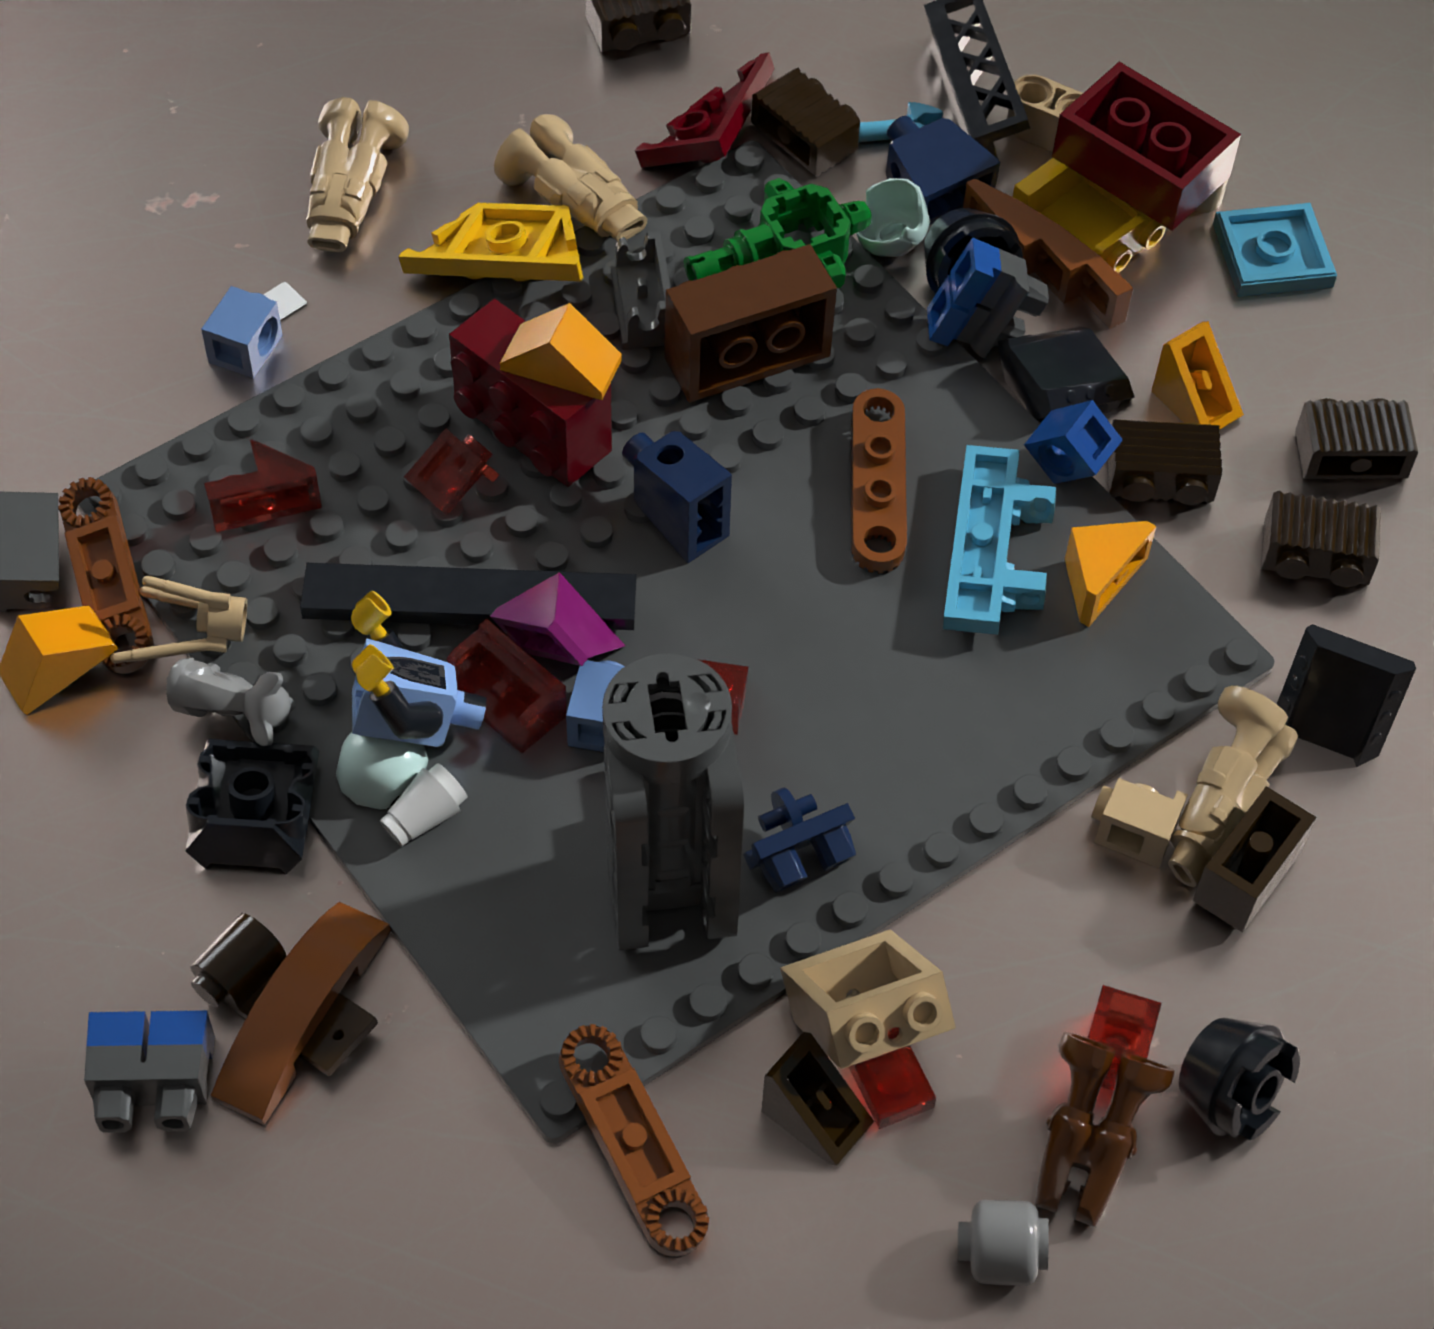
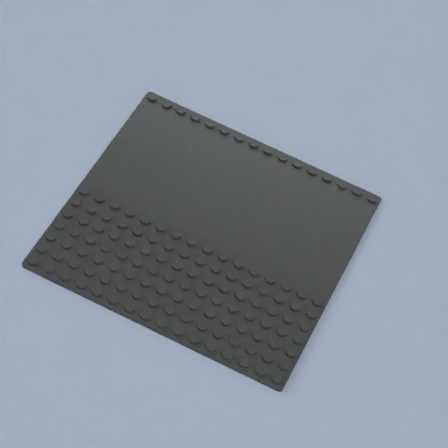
(851, 679)

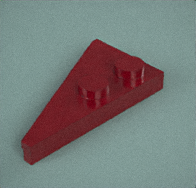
(711, 122)

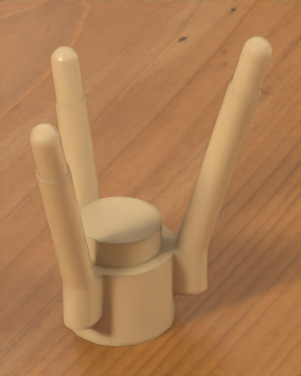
(218, 615)

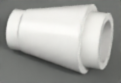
(424, 804)

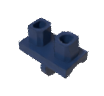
(778, 852)

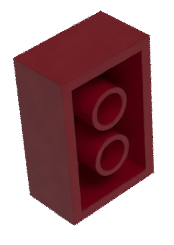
(1145, 145)
(549, 425)

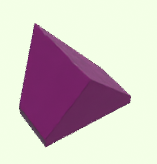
(555, 623)

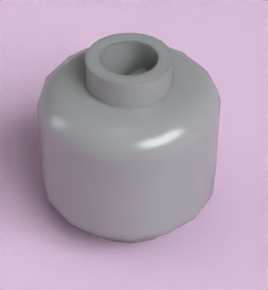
(1004, 1242)

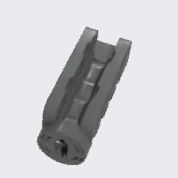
(671, 796)

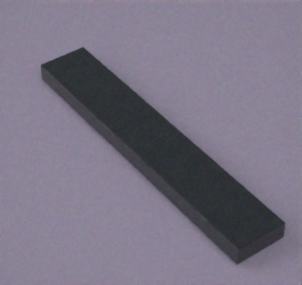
(453, 594)

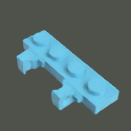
(979, 575)

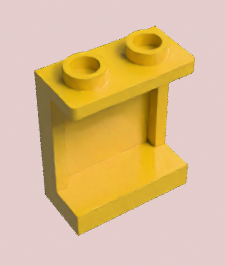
(1089, 213)

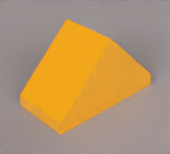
(563, 352)
(1195, 379)
(1103, 561)
(52, 652)

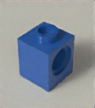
(1073, 442)

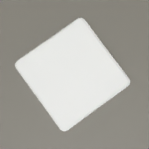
(286, 298)

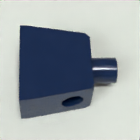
(939, 161)
(681, 491)

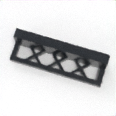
(963, 81)

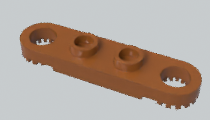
(878, 480)
(105, 566)
(633, 1140)

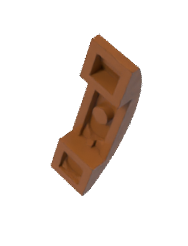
(291, 1008)

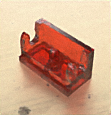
(520, 693)

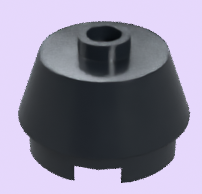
(952, 234)
(1236, 1075)

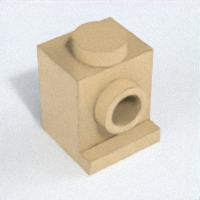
(1137, 820)

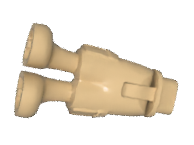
(345, 177)
(569, 177)
(1230, 779)

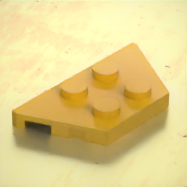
(502, 243)

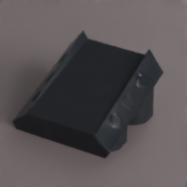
(1062, 371)
(1344, 693)
(251, 804)

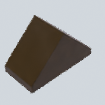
(814, 1101)

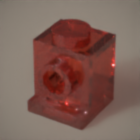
(1124, 1024)

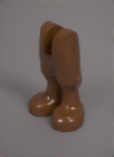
(1091, 1147)

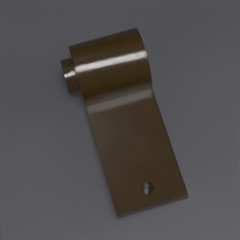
(240, 967)

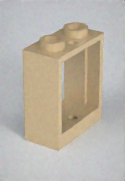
(890, 990)

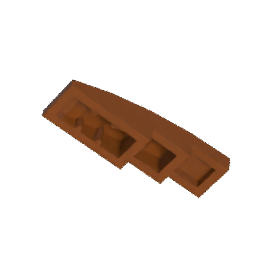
(1057, 255)

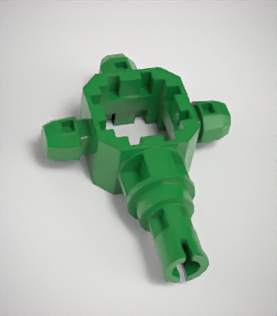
(781, 214)

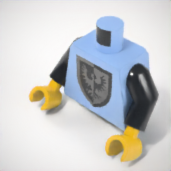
(402, 691)

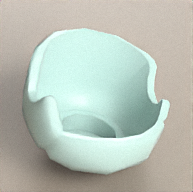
(897, 218)
(377, 769)

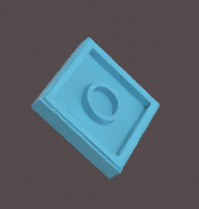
(1274, 249)

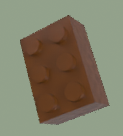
(749, 322)

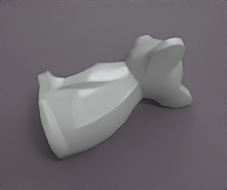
(203, 688)

